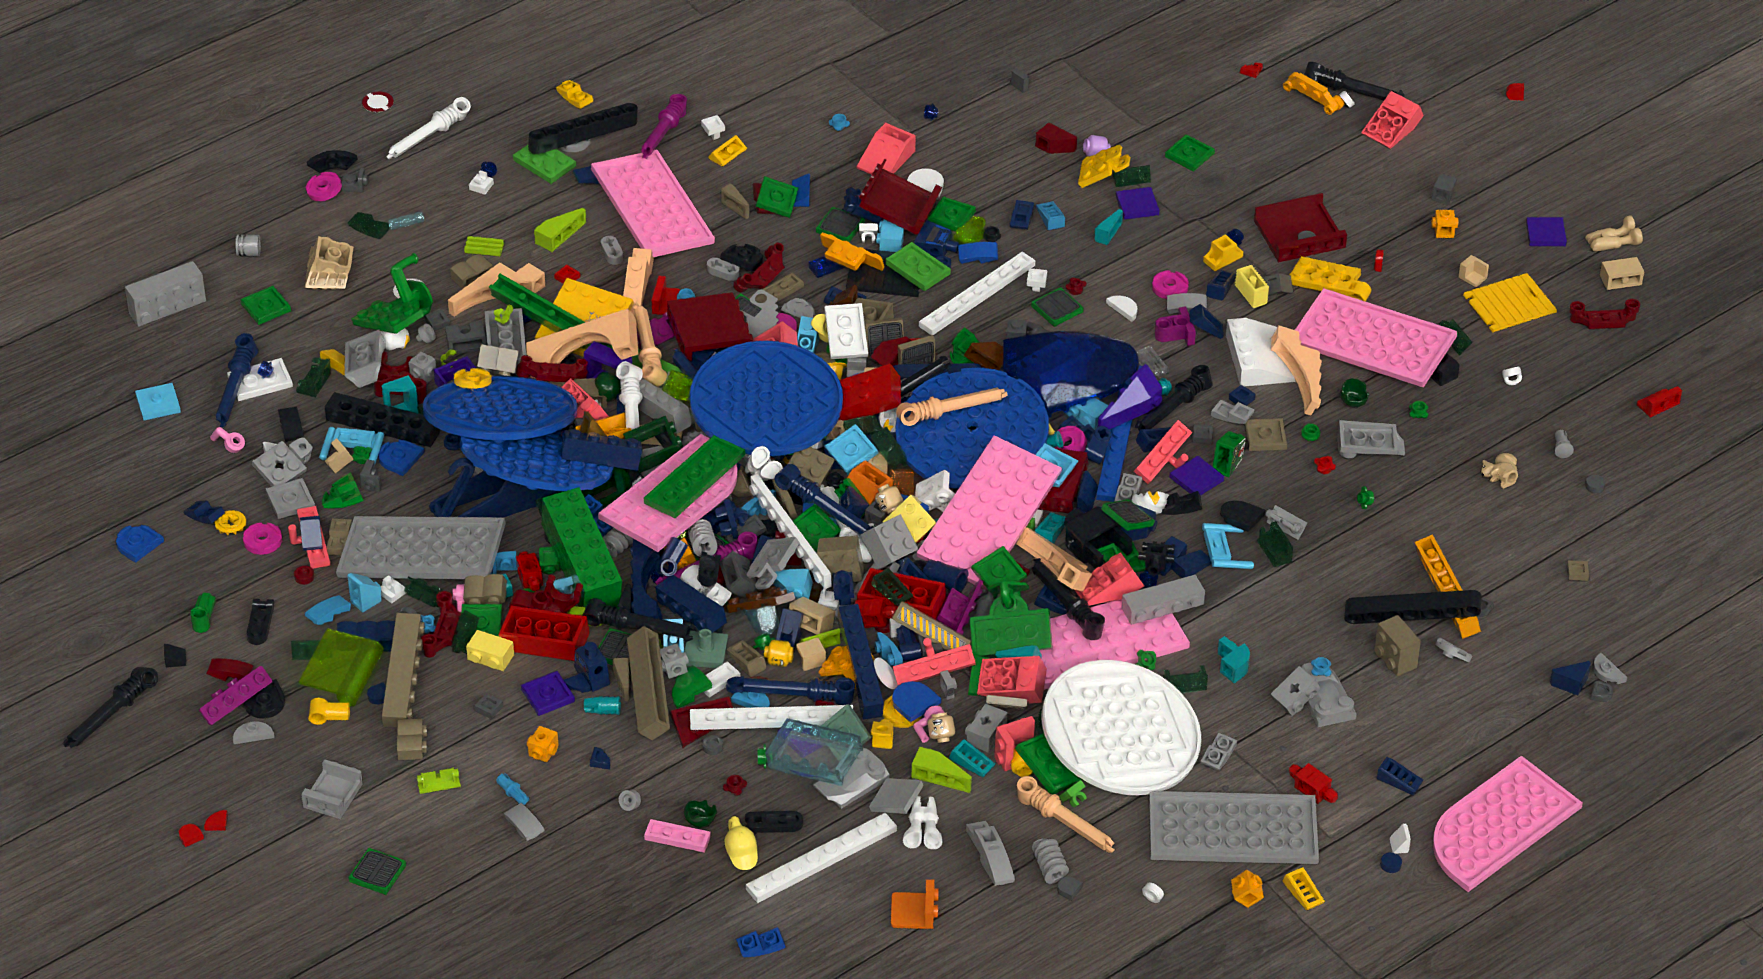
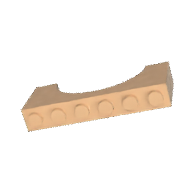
(614, 329)

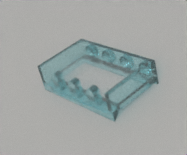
(813, 751)

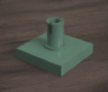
(706, 649)
(848, 721)

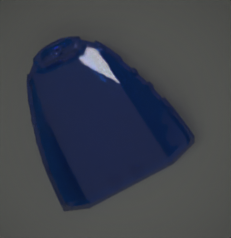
(1069, 366)

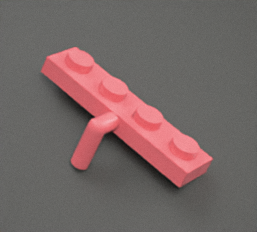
(1164, 452)
(318, 557)
(934, 663)

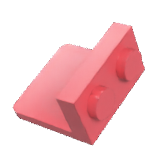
(1009, 736)

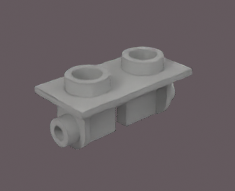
(1287, 522)

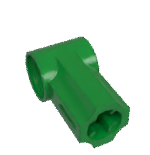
(202, 612)

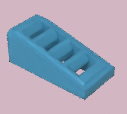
(1051, 215)

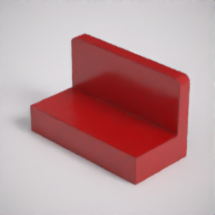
(662, 295)
(1660, 401)

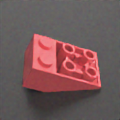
(1393, 120)
(888, 144)
(584, 401)
(1110, 581)
(1013, 678)

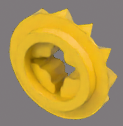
(235, 518)

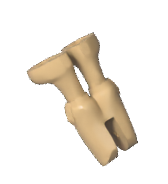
(1615, 238)

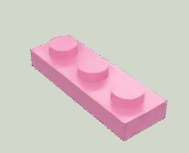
(677, 835)

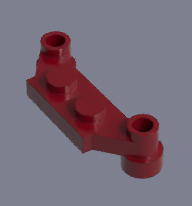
(765, 272)
(1604, 318)
(551, 371)
(445, 627)

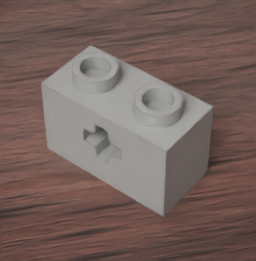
(1299, 682)
(983, 728)

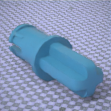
(512, 788)

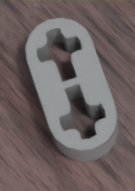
(614, 248)
(723, 269)

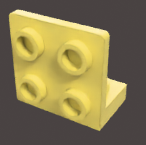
(914, 516)

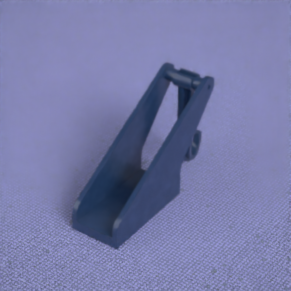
(508, 500)

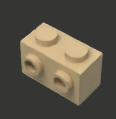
(1621, 273)
(816, 616)

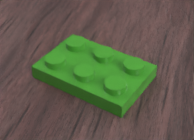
(547, 165)
(918, 266)

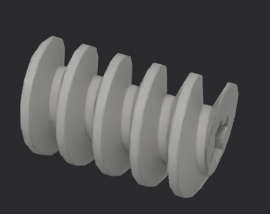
(702, 537)
(617, 541)
(1050, 860)

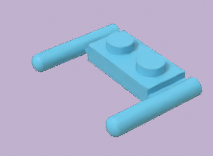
(351, 438)
(1218, 546)

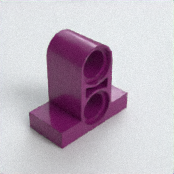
(1175, 328)

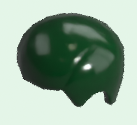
(608, 385)
(1354, 392)
(699, 813)

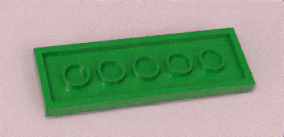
(694, 476)

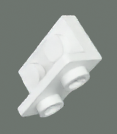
(934, 490)

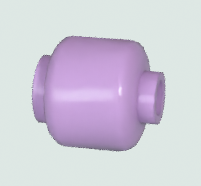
(1095, 144)

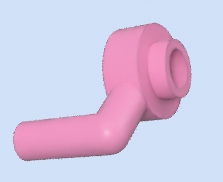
(228, 443)
(458, 595)
(918, 726)

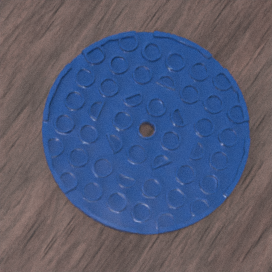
(949, 443)
(534, 463)

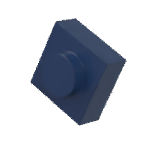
(1242, 395)

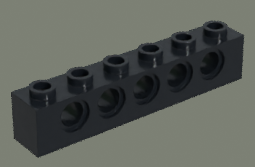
(380, 418)

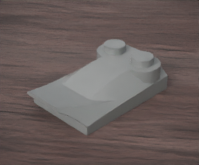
(364, 358)
(1368, 439)
(1331, 702)
(863, 776)

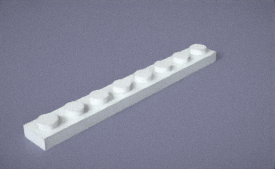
(976, 293)
(786, 526)
(759, 717)
(821, 857)

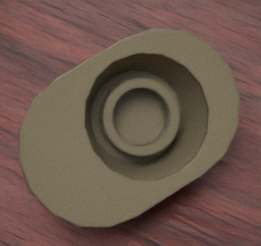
(742, 486)

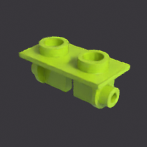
(433, 782)

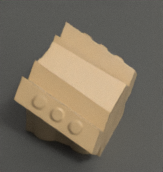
(328, 264)

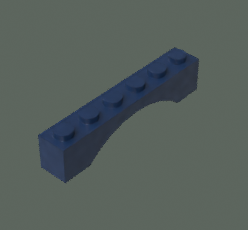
(642, 565)
(866, 680)

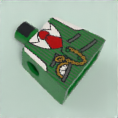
(1231, 447)

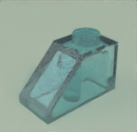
(763, 619)

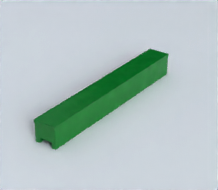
(535, 306)

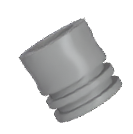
(248, 245)

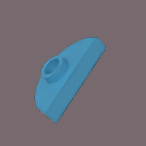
(750, 699)

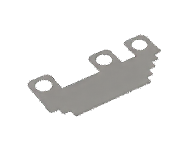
(765, 318)

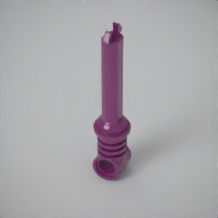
(668, 119)
(744, 545)

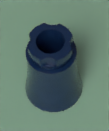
(852, 206)
(950, 575)

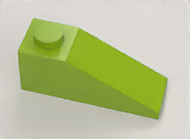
(559, 229)
(938, 769)

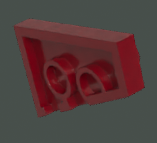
(681, 719)

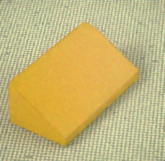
(727, 151)
(337, 360)

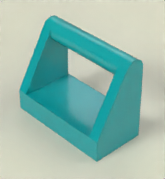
(409, 391)

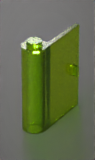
(345, 667)

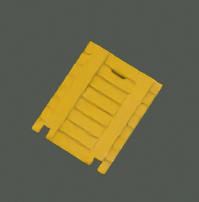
(1510, 302)

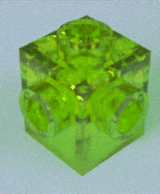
(678, 385)

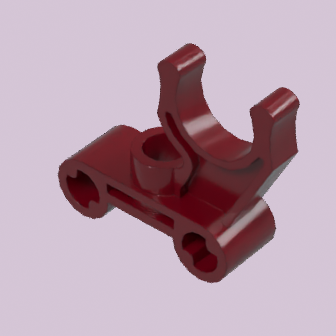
(389, 373)
(547, 600)

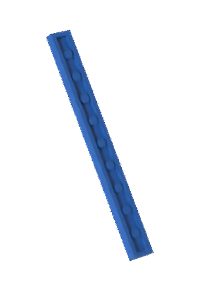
(1114, 459)

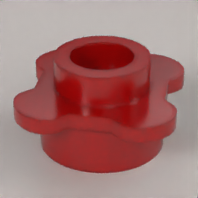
(1324, 464)

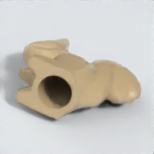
(1503, 470)

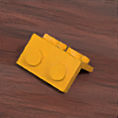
(839, 663)

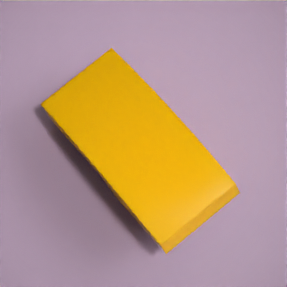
(572, 93)

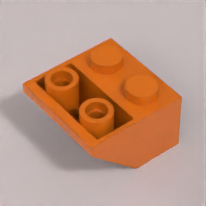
(869, 480)

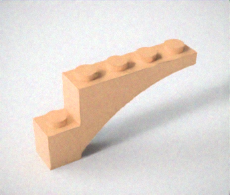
(637, 275)
(479, 291)
(1302, 363)
(1063, 565)

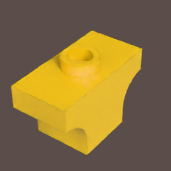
(1222, 252)

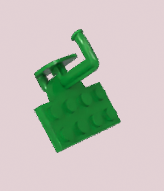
(402, 312)
(1011, 626)

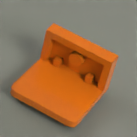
(915, 909)

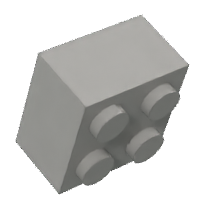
(889, 541)

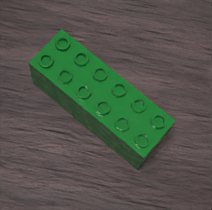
(580, 547)

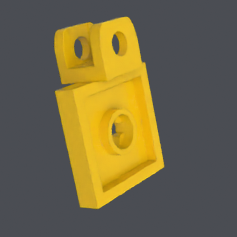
(1101, 165)

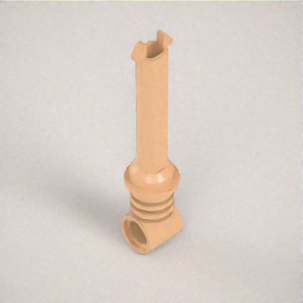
(649, 355)
(935, 407)
(1051, 806)

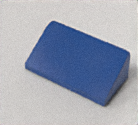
(803, 193)

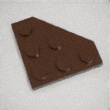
(753, 600)

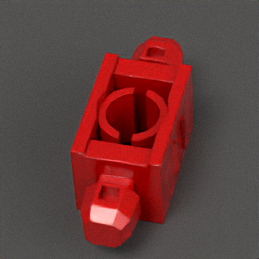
(529, 570)
(875, 612)
(1313, 782)

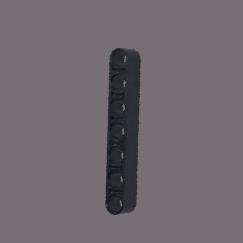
(582, 128)
(1413, 606)

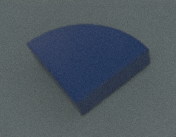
(578, 683)
(599, 759)

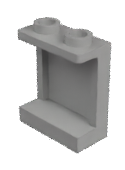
(333, 789)

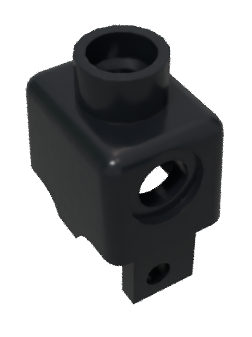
(1093, 531)

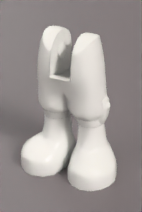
(758, 459)
(928, 815)

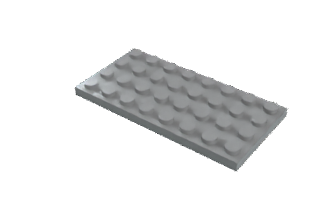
(421, 547)
(1233, 827)

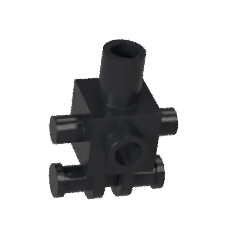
(1156, 556)

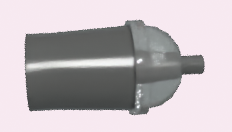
(984, 604)

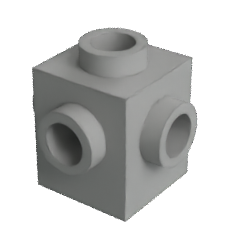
(422, 367)
(673, 661)

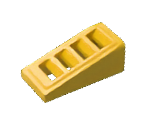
(1301, 875)

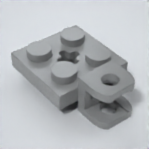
(291, 457)
(771, 559)

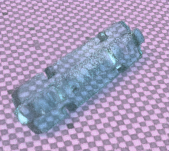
(406, 220)

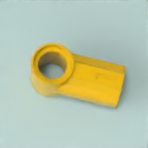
(322, 710)

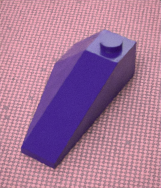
(1138, 399)

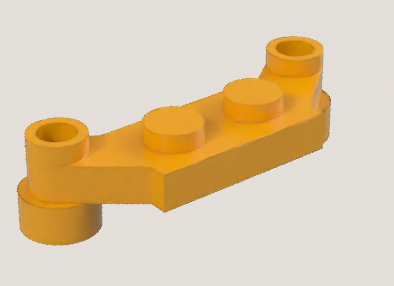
(1315, 91)

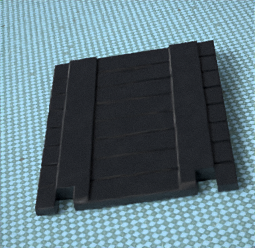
(878, 281)

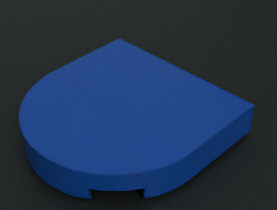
(399, 456)
(137, 541)
(914, 699)

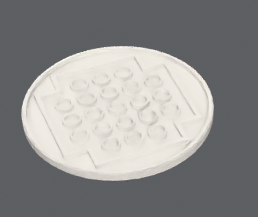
(1121, 727)

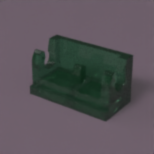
(315, 378)
(889, 448)
(1275, 545)
(1188, 682)

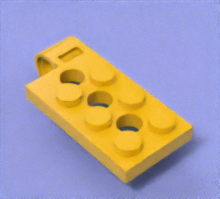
(1335, 282)

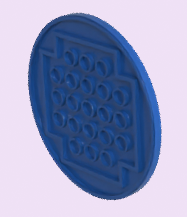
(766, 397)
(502, 411)

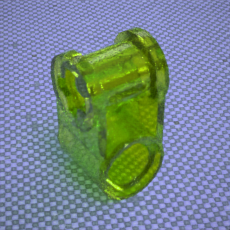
(971, 231)

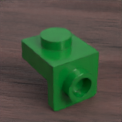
(548, 560)

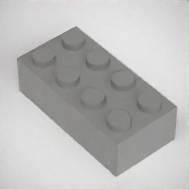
(165, 293)
(506, 335)

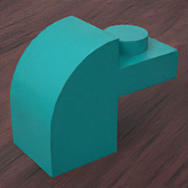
(1235, 659)

